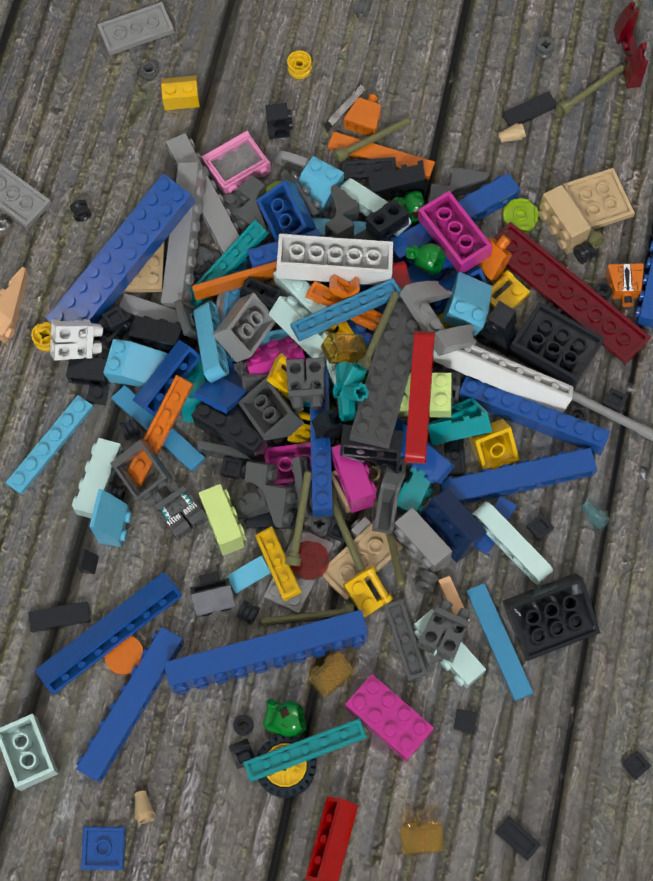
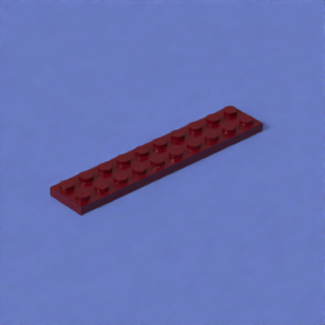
(572, 295)

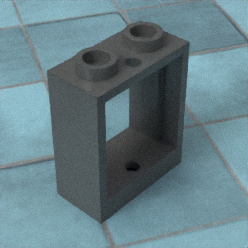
(127, 456)

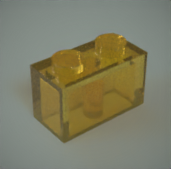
(343, 347)
(330, 674)
(422, 838)

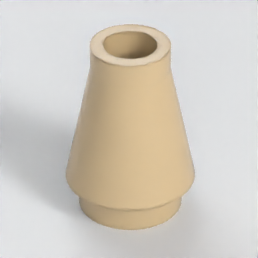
(513, 133)
(143, 808)

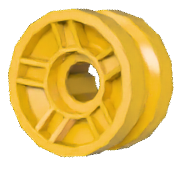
(293, 62)
(38, 333)

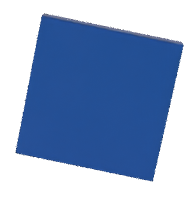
(220, 394)
(103, 848)

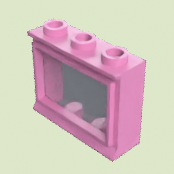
(235, 162)

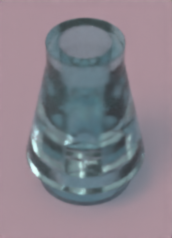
(595, 515)

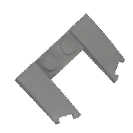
(417, 299)

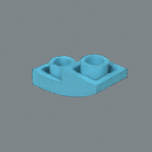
(249, 574)

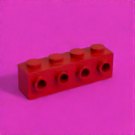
(333, 839)

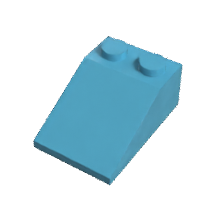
(319, 179)
(468, 303)
(131, 363)
(110, 519)

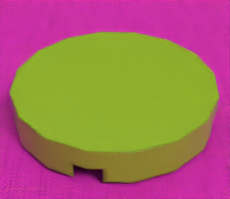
(521, 214)

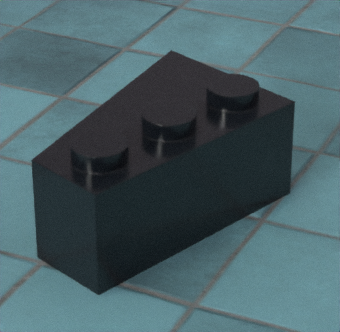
(398, 182)
(499, 329)
(158, 333)
(375, 454)

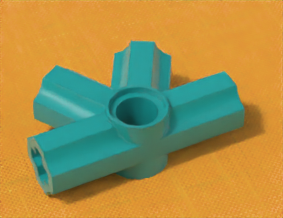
(349, 388)

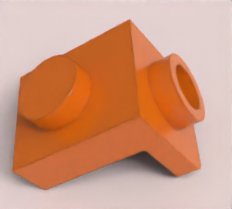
(342, 288)

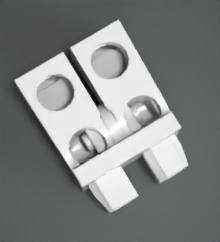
(74, 339)

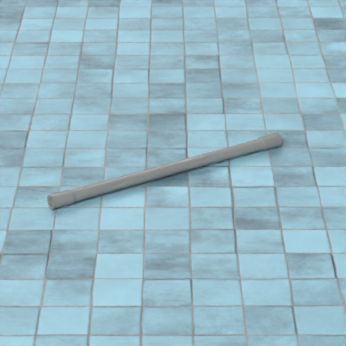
(639, 428)

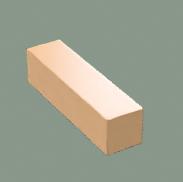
(450, 594)

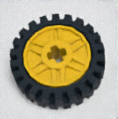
(294, 779)

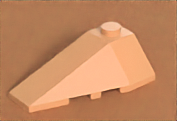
(11, 303)

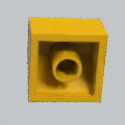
(180, 92)
(495, 447)

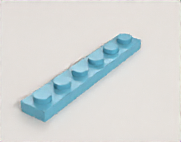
(49, 445)

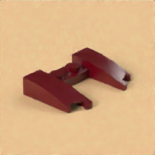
(634, 59)

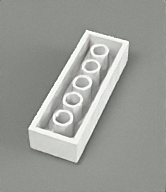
(321, 257)

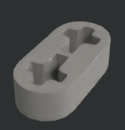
(291, 161)

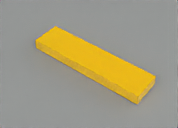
(275, 559)

